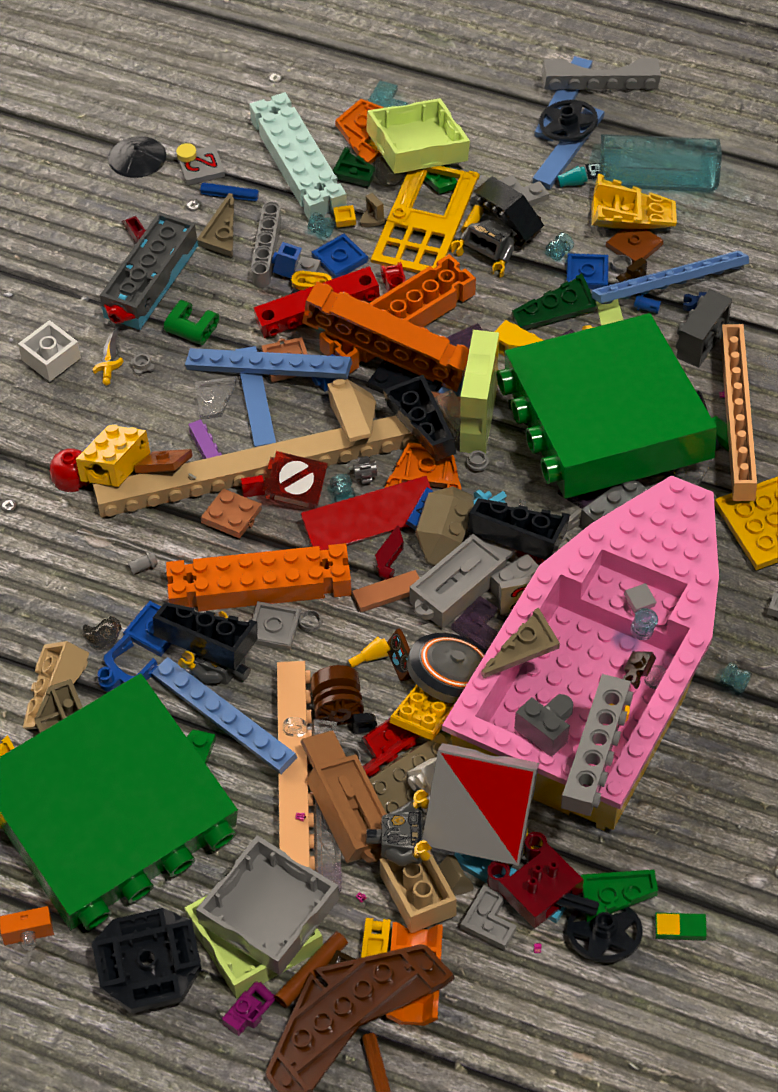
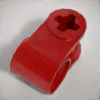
(392, 275)

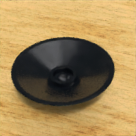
(137, 157)

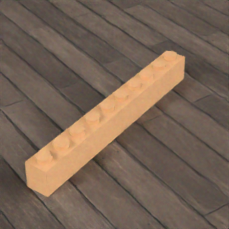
(738, 413)
(293, 787)

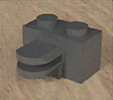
(545, 724)

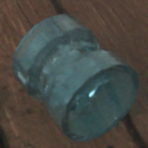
(322, 225)
(557, 248)
(342, 488)
(644, 624)
(735, 677)

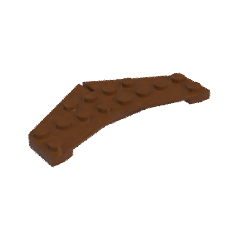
(354, 996)

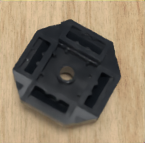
(142, 937)

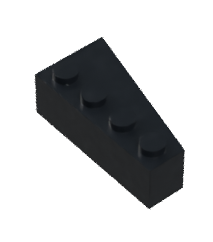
(509, 207)
(421, 415)
(518, 527)
(205, 634)

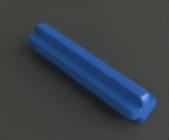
(224, 190)

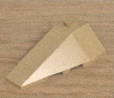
(353, 408)
(56, 664)

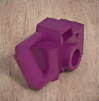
(248, 1009)

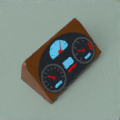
(399, 653)

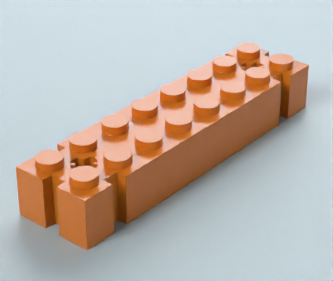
(416, 300)
(386, 336)
(260, 577)

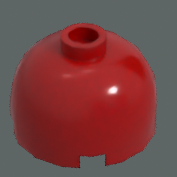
(65, 472)

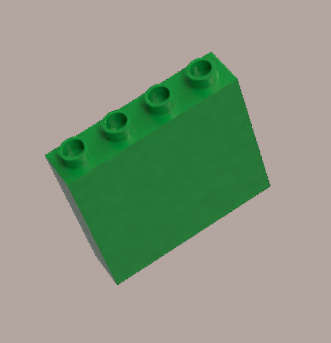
(607, 406)
(110, 803)

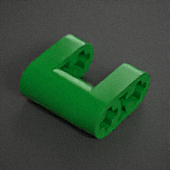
(178, 323)

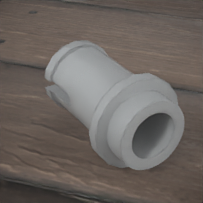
(142, 563)

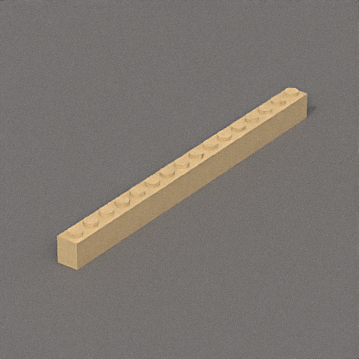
(228, 469)

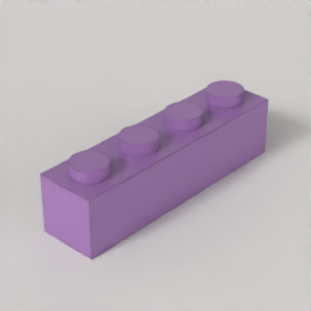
(203, 440)

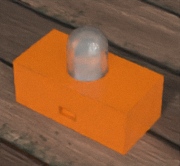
(26, 927)

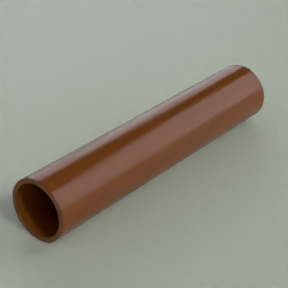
(321, 958)

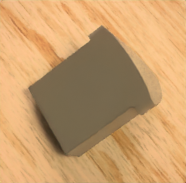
(375, 212)
(455, 877)

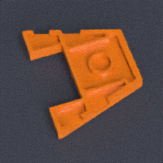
(353, 127)
(417, 462)

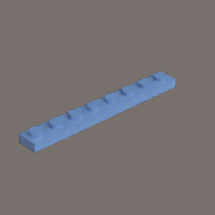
(676, 275)
(268, 363)
(224, 715)

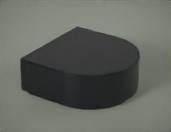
(363, 723)

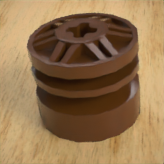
(336, 694)

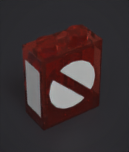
(295, 480)

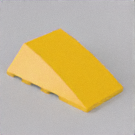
(629, 208)

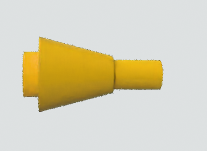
(375, 650)

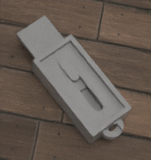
(458, 579)

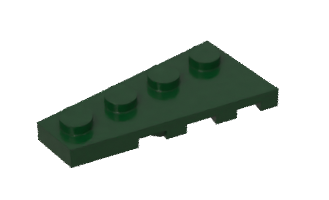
(562, 303)

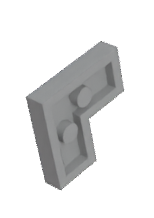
(534, 193)
(483, 919)

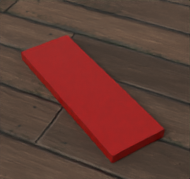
(363, 515)

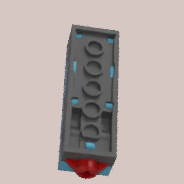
(149, 271)

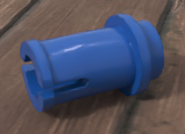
(647, 304)

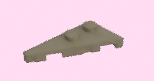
(220, 229)
(529, 642)

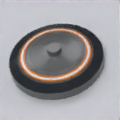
(444, 664)

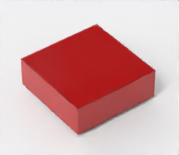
(252, 486)

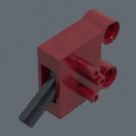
(541, 884)

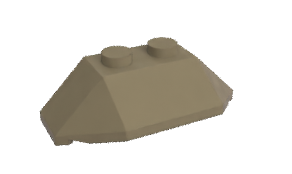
(443, 522)
(57, 704)

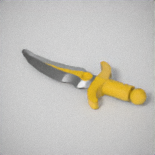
(109, 354)

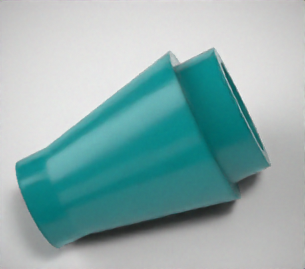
(573, 177)

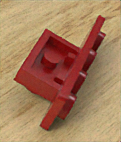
(385, 743)

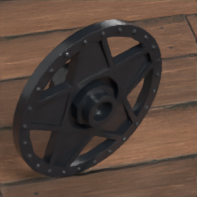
(568, 120)
(604, 932)

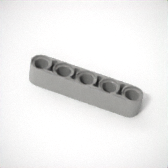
(266, 244)

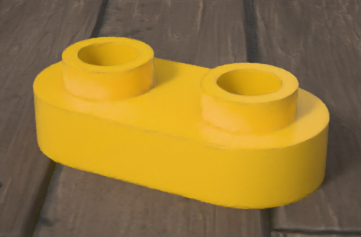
(306, 279)

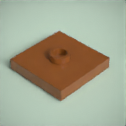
(634, 243)
(163, 461)

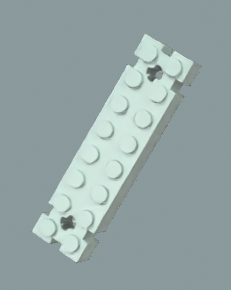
(297, 155)

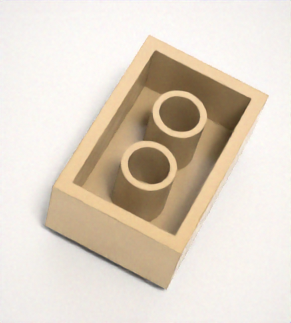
(419, 892)

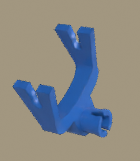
(112, 675)

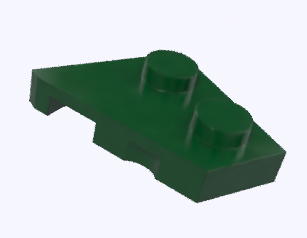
(353, 169)

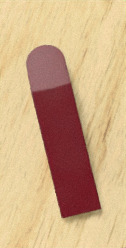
(134, 228)
(388, 554)

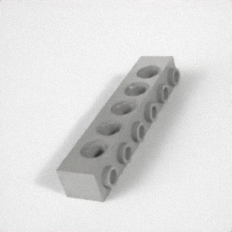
(609, 691)

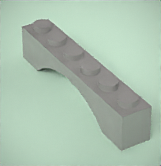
(562, 75)

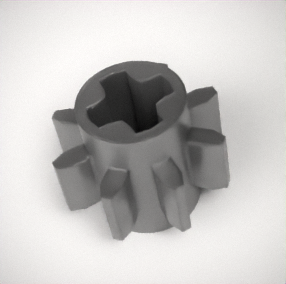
(365, 469)

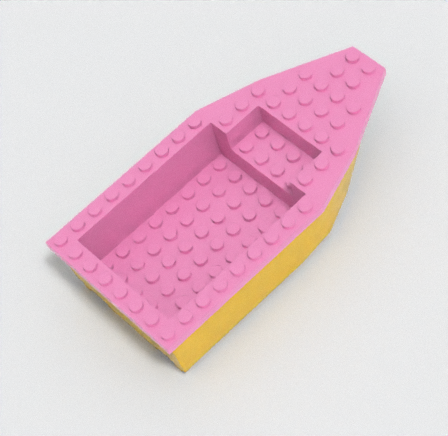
(653, 539)

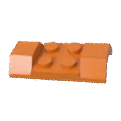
(425, 1009)

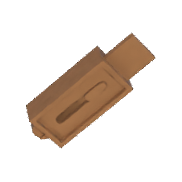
(344, 796)

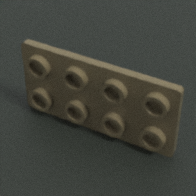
(392, 779)

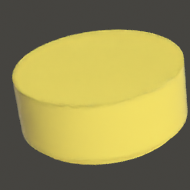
(186, 152)

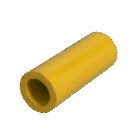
(474, 217)

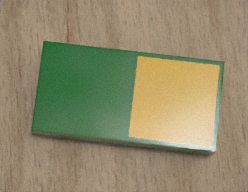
(680, 926)

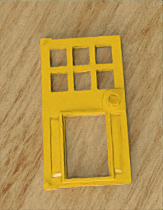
(430, 223)

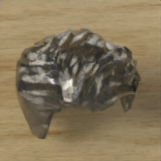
(385, 174)
(104, 634)

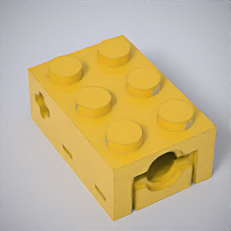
(113, 455)

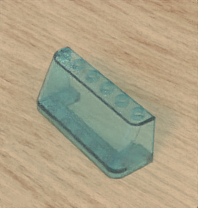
(661, 162)

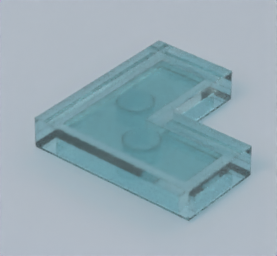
(384, 94)

